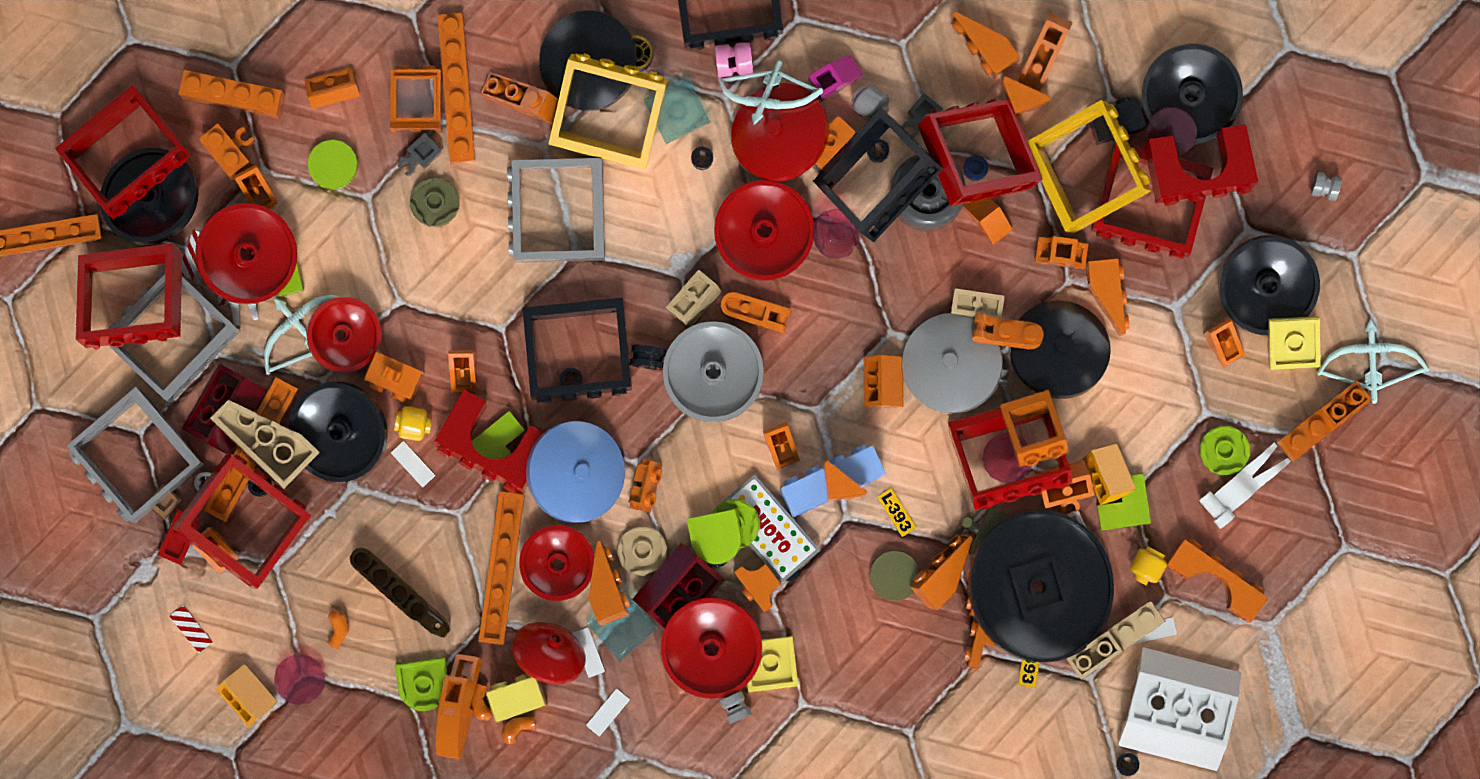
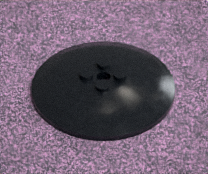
(1073, 577)

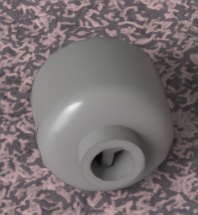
(869, 100)

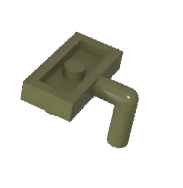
(991, 519)

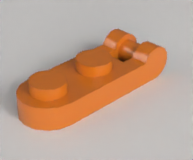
(755, 311)
(1007, 332)

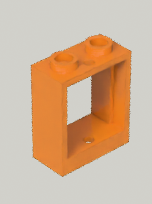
(1028, 408)

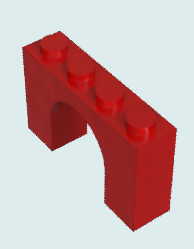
(1173, 184)
(455, 441)

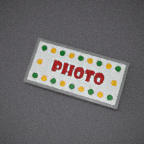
(780, 538)

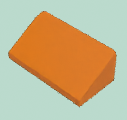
(331, 88)

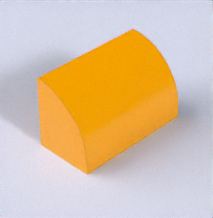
(1108, 474)
(246, 695)

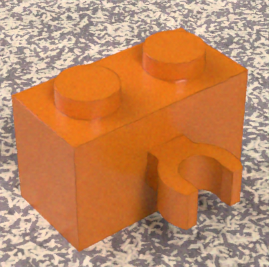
(227, 150)
(393, 377)
(1079, 488)

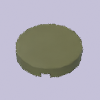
(434, 202)
(893, 575)

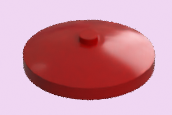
(783, 140)
(764, 230)
(246, 253)
(711, 647)

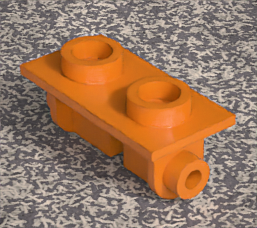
(644, 497)

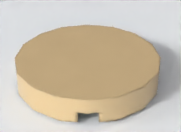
(642, 550)

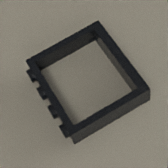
(723, 37)
(899, 196)
(575, 309)

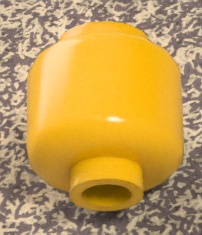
(412, 423)
(1148, 565)

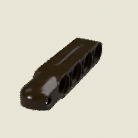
(430, 617)

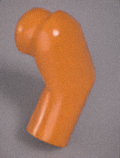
(339, 626)
(477, 705)
(514, 726)

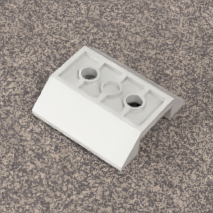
(1178, 728)

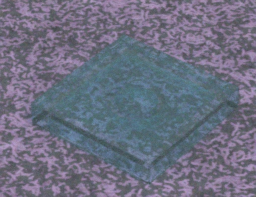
(680, 111)
(625, 633)

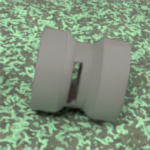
(1323, 185)
(738, 712)

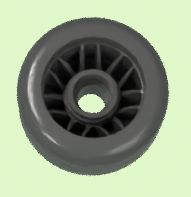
(927, 212)

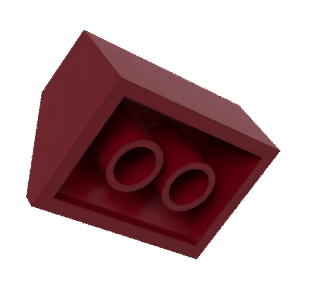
(222, 387)
(675, 583)

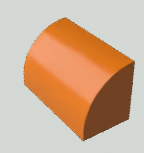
(883, 381)

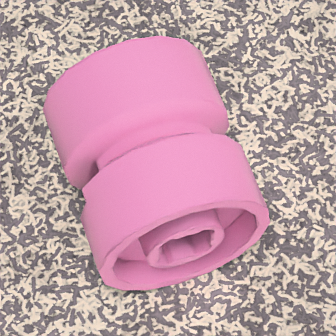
(742, 56)

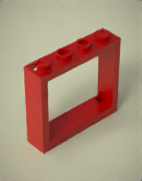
(97, 128)
(1014, 140)
(1151, 243)
(123, 259)
(991, 422)
(183, 526)

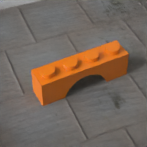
(232, 93)
(1243, 599)

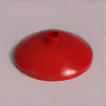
(360, 337)
(538, 558)
(548, 653)

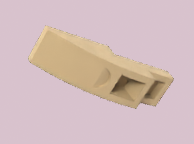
(1116, 639)

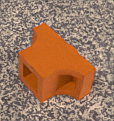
(839, 136)
(1061, 252)
(758, 585)

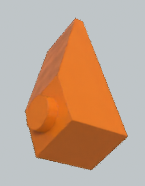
(1045, 51)

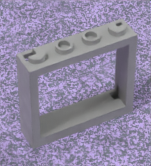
(514, 201)
(198, 364)
(95, 475)

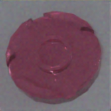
(1176, 123)
(835, 234)
(1001, 461)
(299, 679)

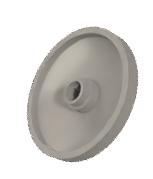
(948, 367)
(713, 372)

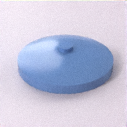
(575, 471)

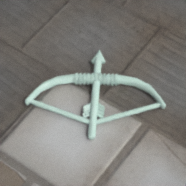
(771, 79)
(292, 319)
(1373, 376)

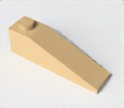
(270, 446)

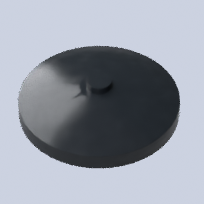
(594, 35)
(1198, 82)
(164, 207)
(1268, 281)
(1071, 353)
(343, 427)

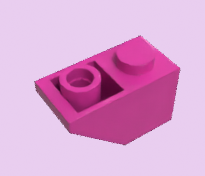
(835, 76)

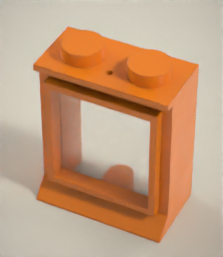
(416, 99)

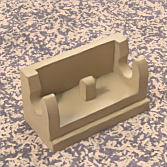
(694, 299)
(972, 303)

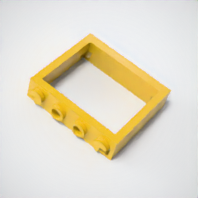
(598, 148)
(1052, 184)

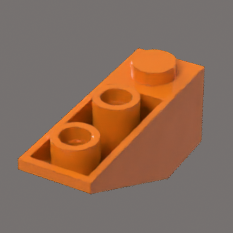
(991, 47)
(521, 97)
(1105, 286)
(941, 578)
(605, 593)

